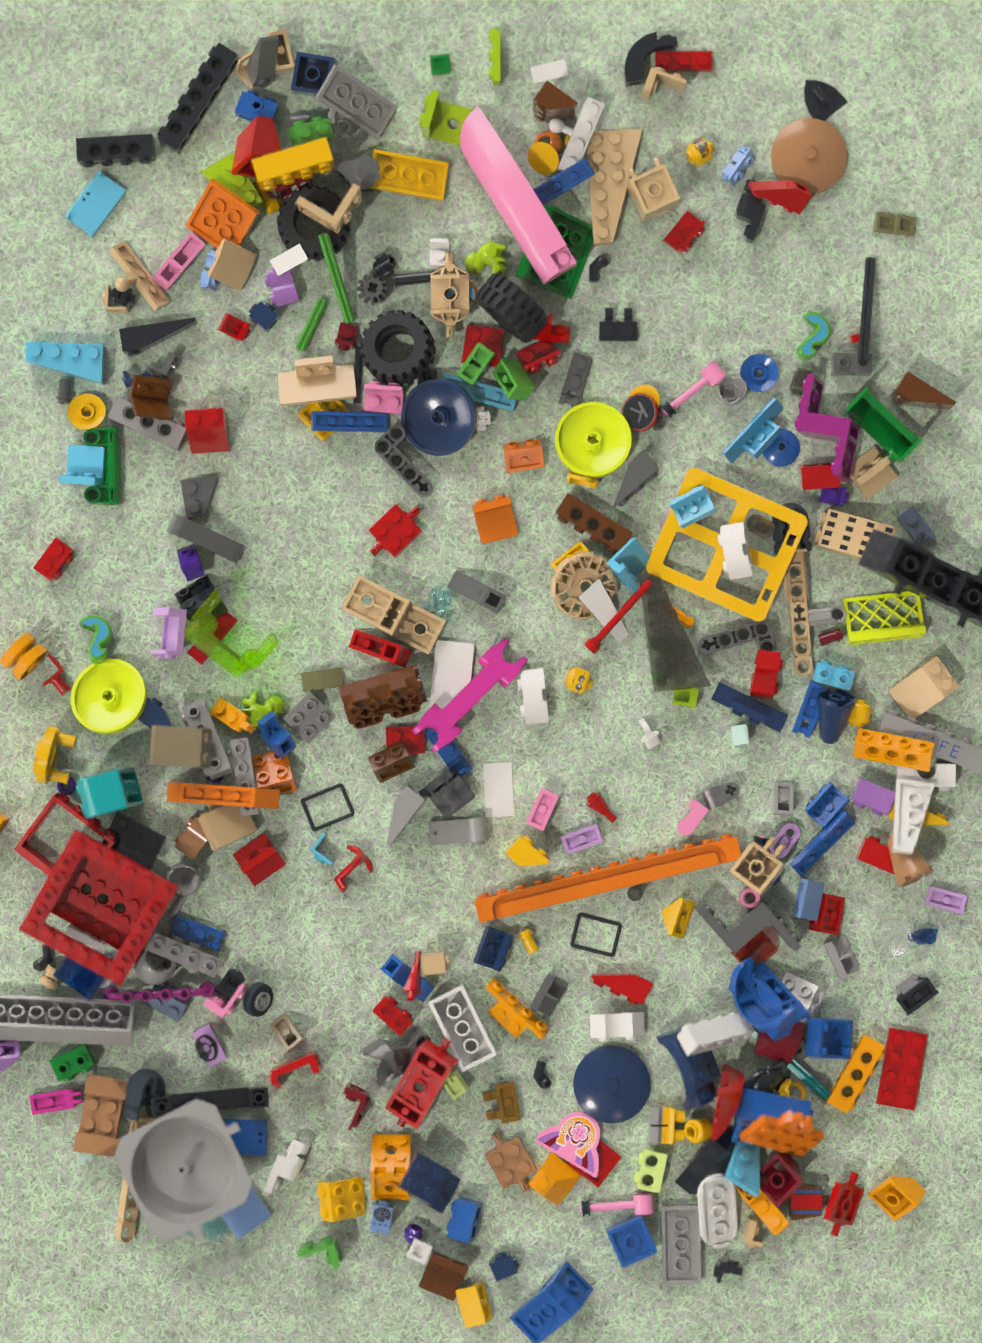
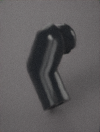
(595, 266)
(42, 963)
(540, 1077)

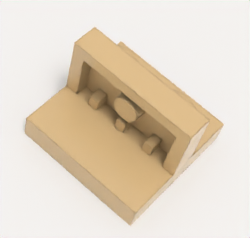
(872, 473)

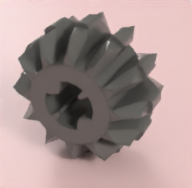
(365, 288)

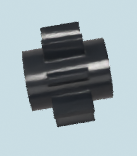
(384, 264)
(123, 298)

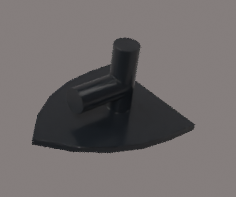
(822, 99)

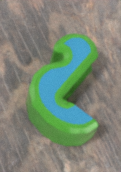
(817, 338)
(103, 636)

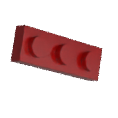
(684, 61)
(225, 624)

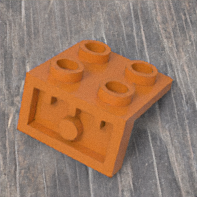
(273, 772)

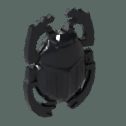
(768, 1080)

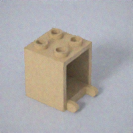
(653, 192)

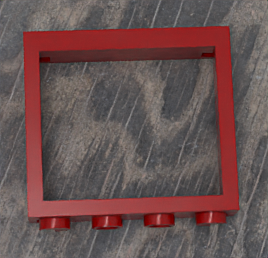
(37, 858)

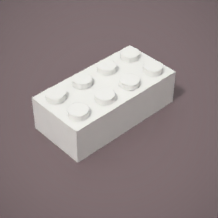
(463, 1027)

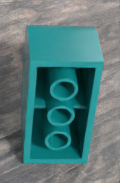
(109, 792)

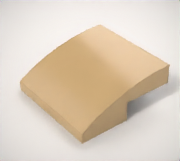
(232, 264)

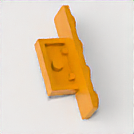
(512, 1013)

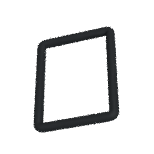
(333, 821)
(591, 949)

